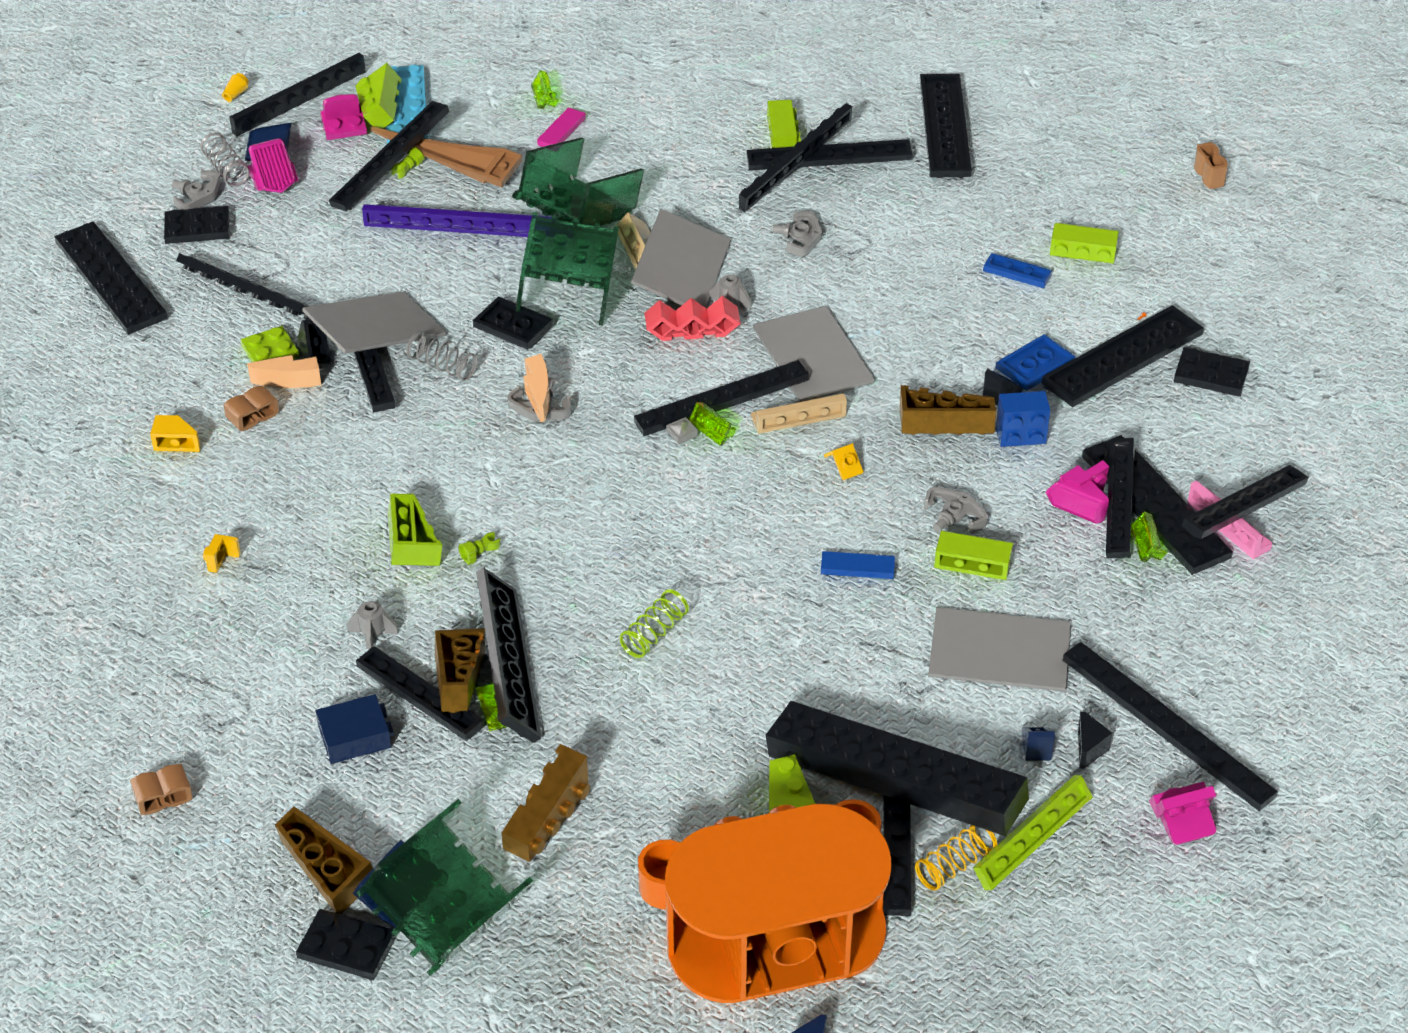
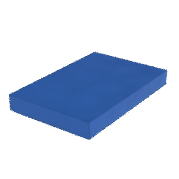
(1033, 361)

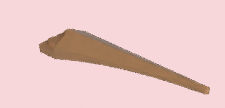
(476, 162)

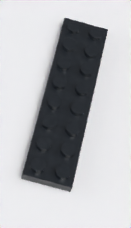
(945, 126)
(111, 278)
(1122, 356)
(1168, 511)
(508, 656)

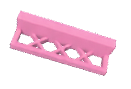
(1239, 532)

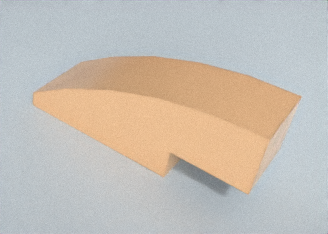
(285, 372)
(537, 385)

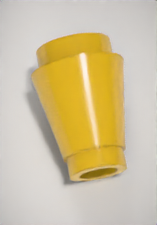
(237, 84)

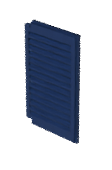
(268, 133)

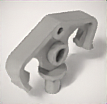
(198, 193)
(807, 233)
(527, 410)
(955, 508)

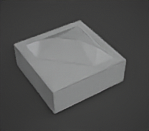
(682, 430)

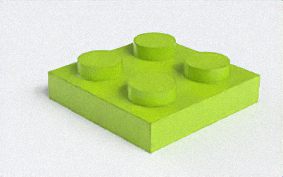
(269, 345)

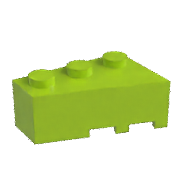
(378, 95)
(410, 534)
(787, 784)

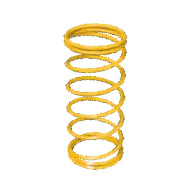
(930, 866)

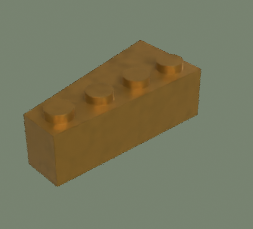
(945, 412)
(458, 664)
(547, 804)
(324, 858)

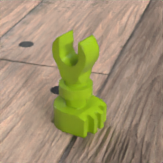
(414, 157)
(469, 549)

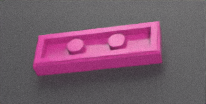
(562, 127)

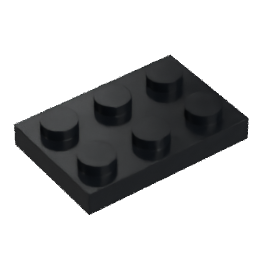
(196, 224)
(516, 327)
(1212, 371)
(346, 944)

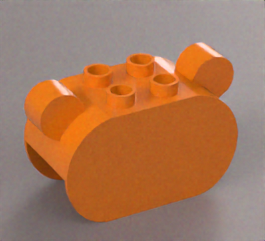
(772, 899)

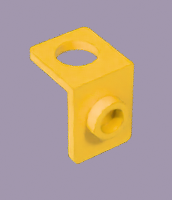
(846, 461)

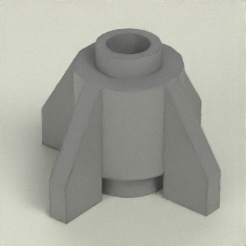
(732, 289)
(371, 621)

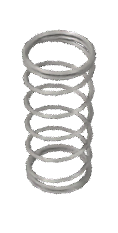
(229, 165)
(458, 369)

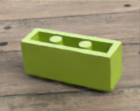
(782, 123)
(1084, 243)
(973, 555)

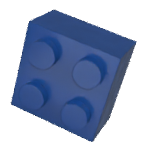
(1022, 418)

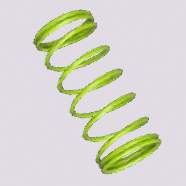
(639, 637)

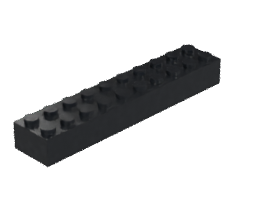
(899, 767)

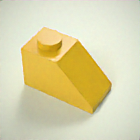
(173, 434)

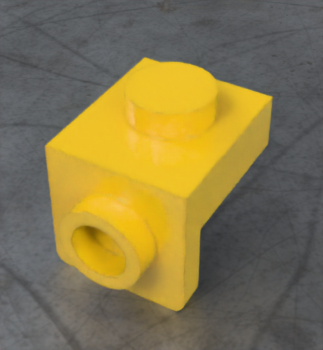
(218, 549)

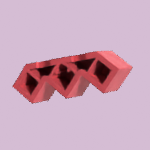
(692, 319)

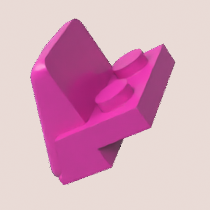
(342, 117)
(271, 166)
(1082, 492)
(1185, 812)

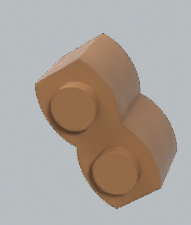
(1210, 165)
(250, 408)
(161, 789)

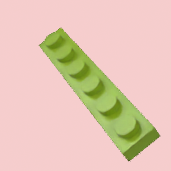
(1032, 832)

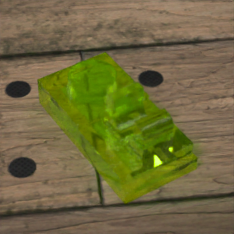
(542, 91)
(711, 423)
(1146, 538)
(489, 707)

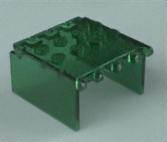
(551, 186)
(569, 252)
(438, 892)

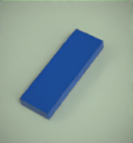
(1017, 270)
(857, 565)

